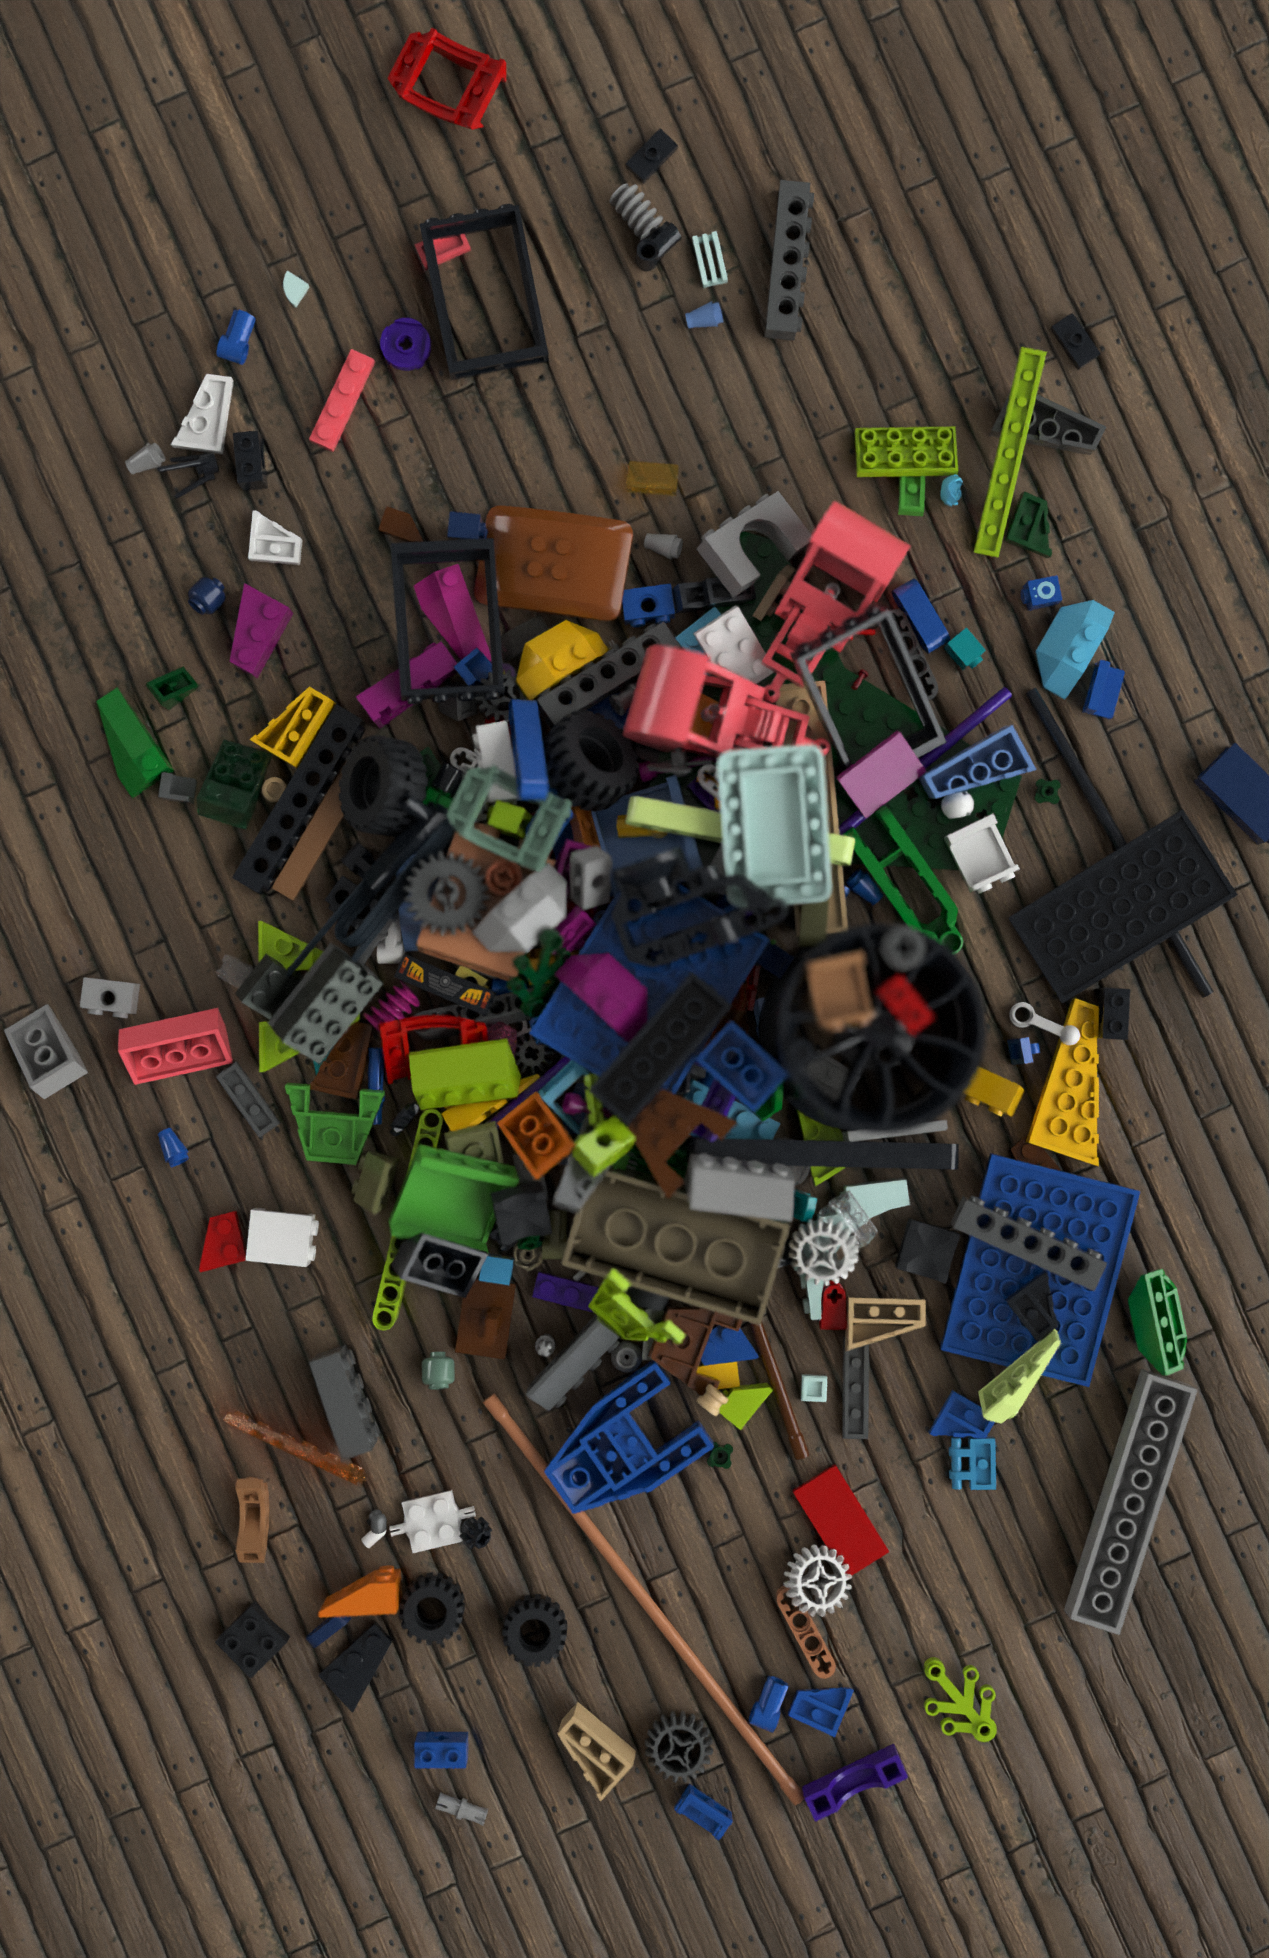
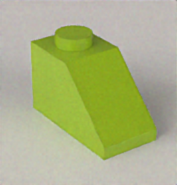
(744, 1402)

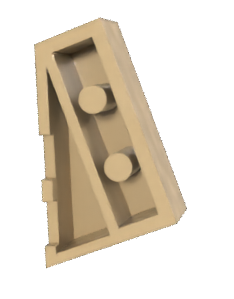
(596, 1748)

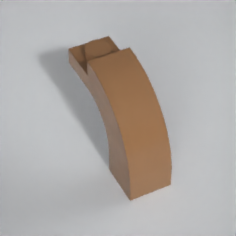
(254, 1520)

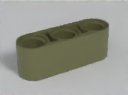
(813, 923)

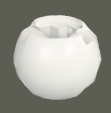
(957, 805)

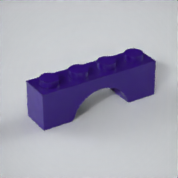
(832, 1790)

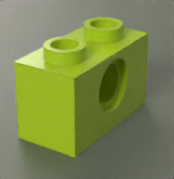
(597, 1158)

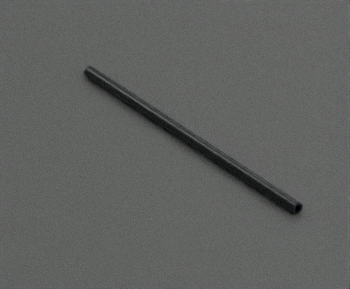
(1107, 823)

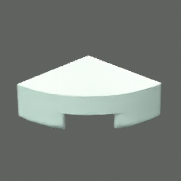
(294, 288)

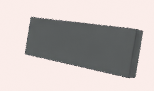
(248, 1099)

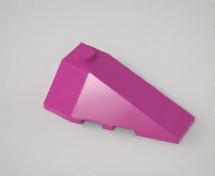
(451, 610)

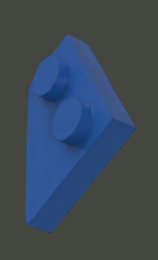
(727, 1346)
(961, 1418)
(821, 1707)

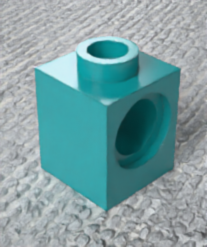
(965, 649)

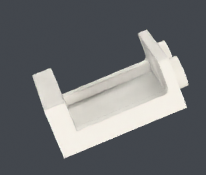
(981, 854)
(281, 1237)

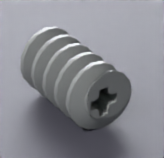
(635, 211)

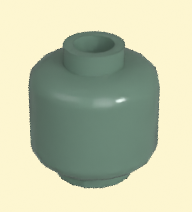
(438, 1371)

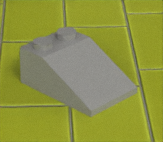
(45, 1052)

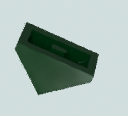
(172, 687)

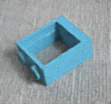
(558, 1085)

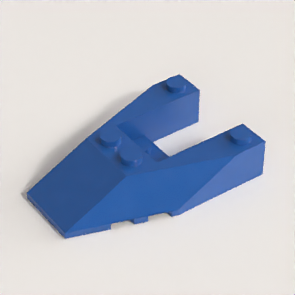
(610, 1454)

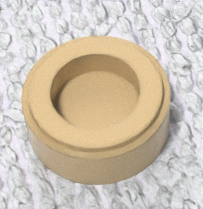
(273, 789)

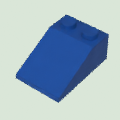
(742, 1066)

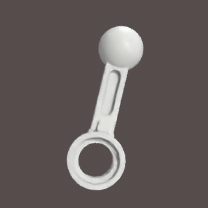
(1068, 1034)

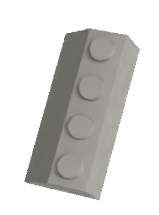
(739, 1187)

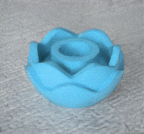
(950, 490)

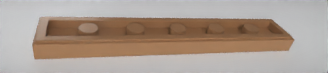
(311, 844)

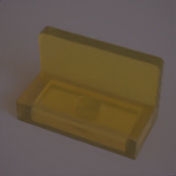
(652, 478)

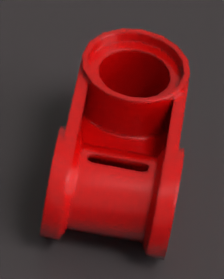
(833, 1309)

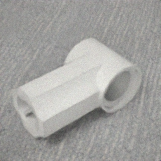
(391, 948)

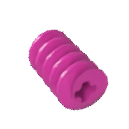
(394, 1006)

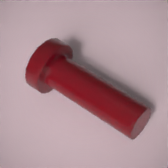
(862, 674)

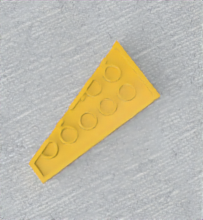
(1070, 1096)

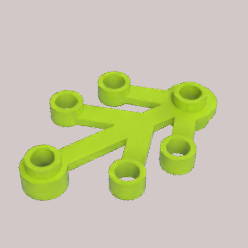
(962, 1703)

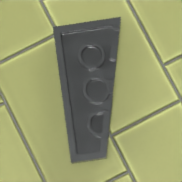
(576, 1182)

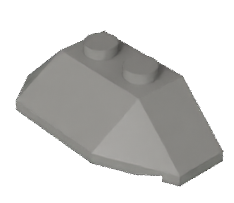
(525, 913)

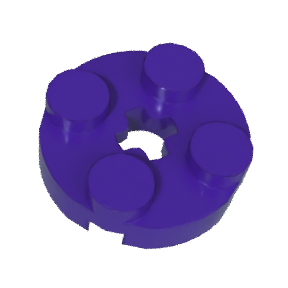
(397, 333)

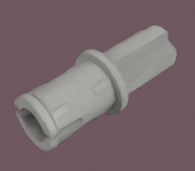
(545, 1345)

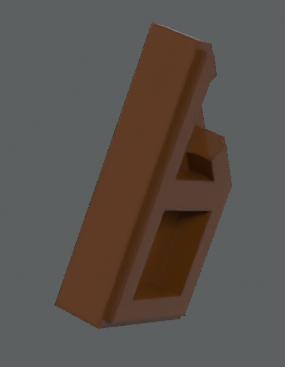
(399, 525)

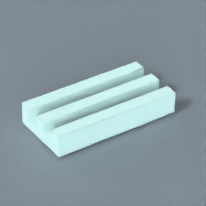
(705, 240)

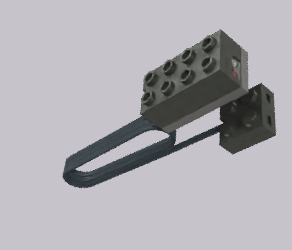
(318, 1008)

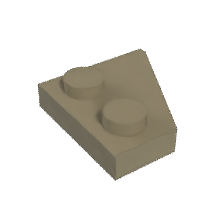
(779, 586)

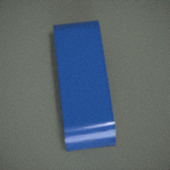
(921, 615)

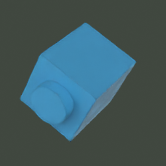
(497, 1269)

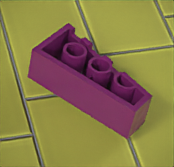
(427, 671)

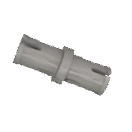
(461, 1808)

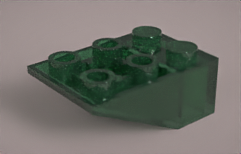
(233, 784)

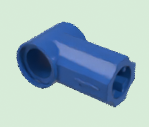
(234, 344)
(766, 1710)

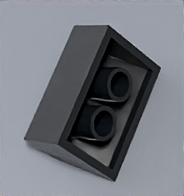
(439, 1263)

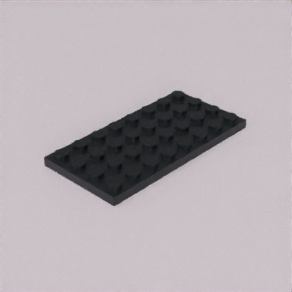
(1122, 906)

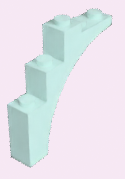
(874, 1199)

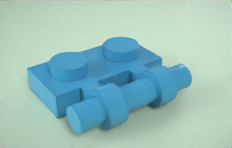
(981, 1463)

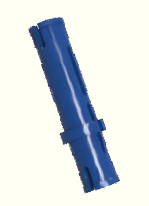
(376, 1076)

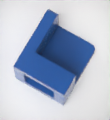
(474, 667)

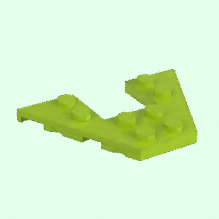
(284, 949)

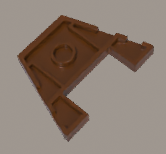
(665, 1126)
(685, 1357)

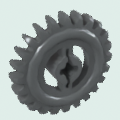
(444, 868)

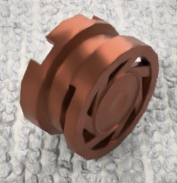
(503, 877)

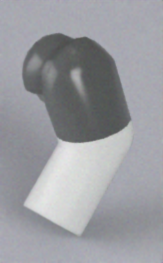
(378, 1528)

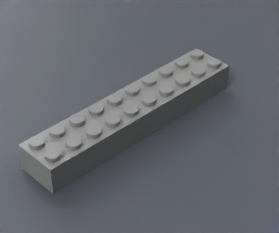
(1130, 1501)

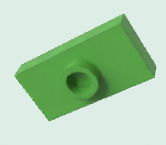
(911, 495)

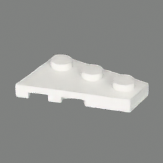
(207, 420)

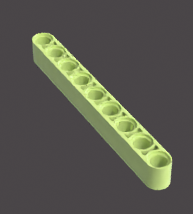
(707, 825)

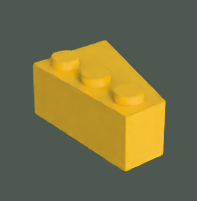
(994, 1091)

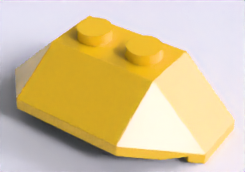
(557, 655)

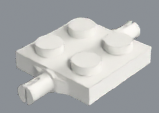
(432, 1521)

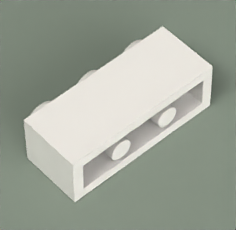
(496, 750)

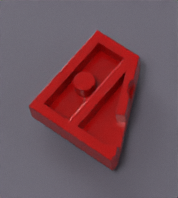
(223, 1242)

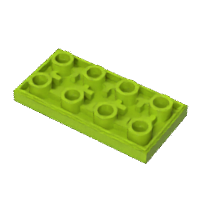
(906, 451)

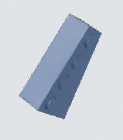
(986, 761)

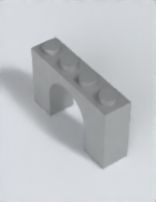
(772, 518)

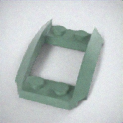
(543, 829)

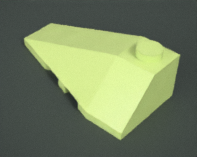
(1009, 1389)

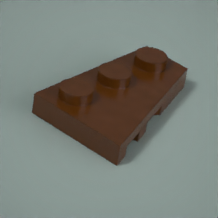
(345, 1065)

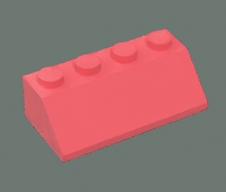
(175, 1046)

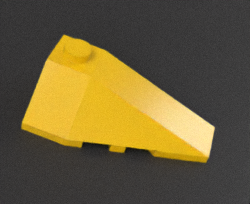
(472, 1114)

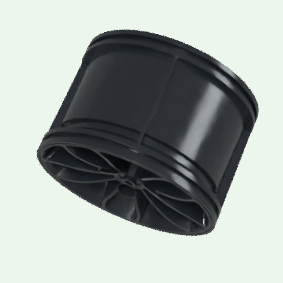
(960, 1041)

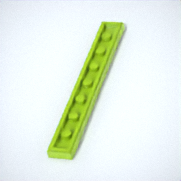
(1009, 451)

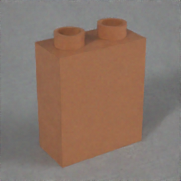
(465, 948)

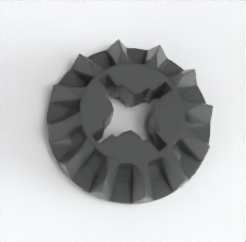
(910, 937)

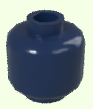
(206, 595)

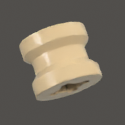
(712, 1400)

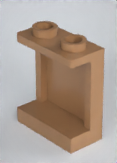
(839, 991)

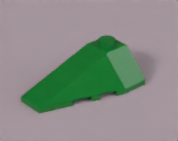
(133, 749)

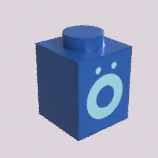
(1041, 593)

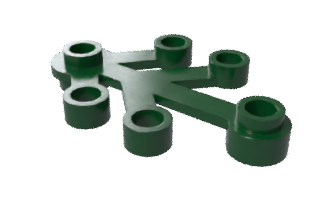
(533, 1002)

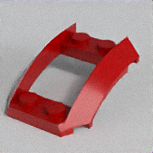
(479, 92)
(395, 1040)

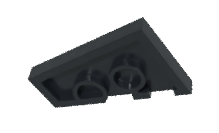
(356, 1665)

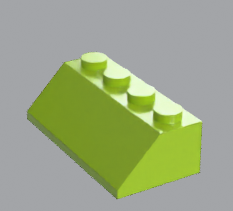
(464, 1074)

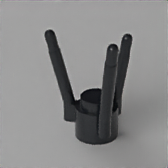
(205, 463)

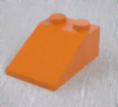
(537, 1135)
(370, 1595)

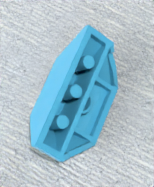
(1071, 645)

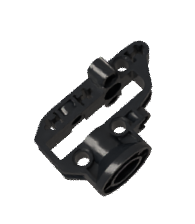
(657, 887)

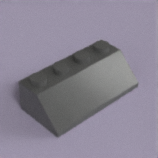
(572, 1363)

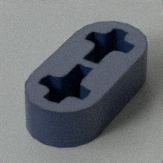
(326, 1630)

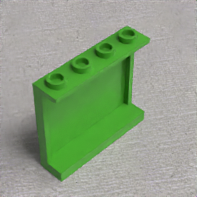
(450, 1197)

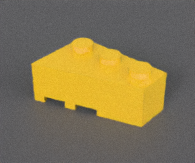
(296, 728)

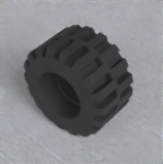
(432, 1629)
(534, 1650)

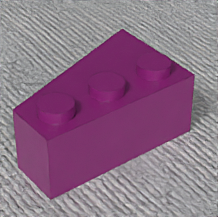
(257, 630)

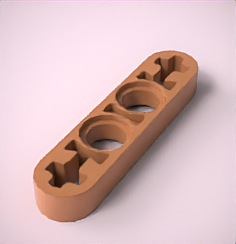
(805, 1631)

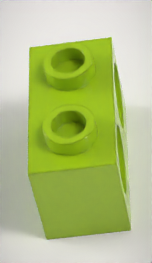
(509, 819)

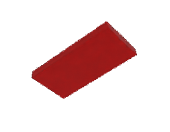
(840, 1519)

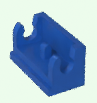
(704, 1811)

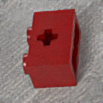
(904, 1003)

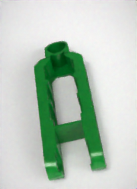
(942, 927)

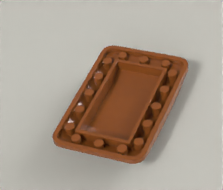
(557, 562)

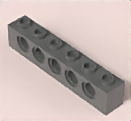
(790, 195)
(554, 711)
(1086, 1274)

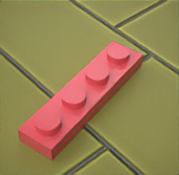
(342, 400)

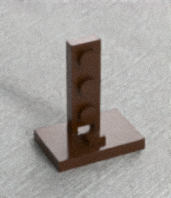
(486, 1319)

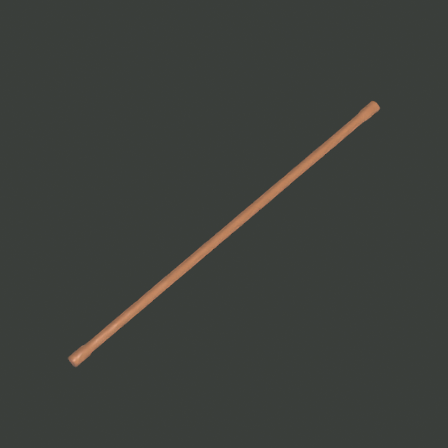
(785, 1781)

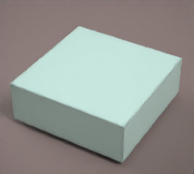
(813, 1388)

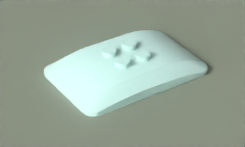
(776, 822)

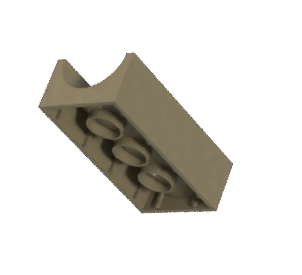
(675, 1250)

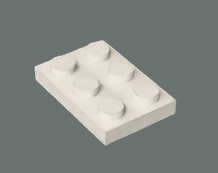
(733, 646)

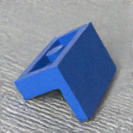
(1103, 690)

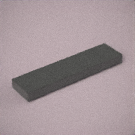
(855, 1392)

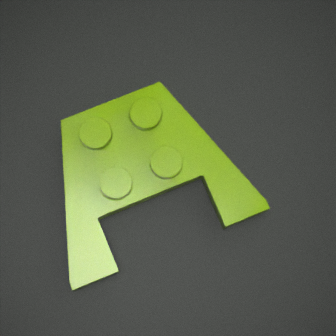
(624, 1317)

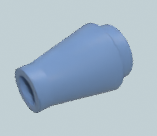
(705, 316)

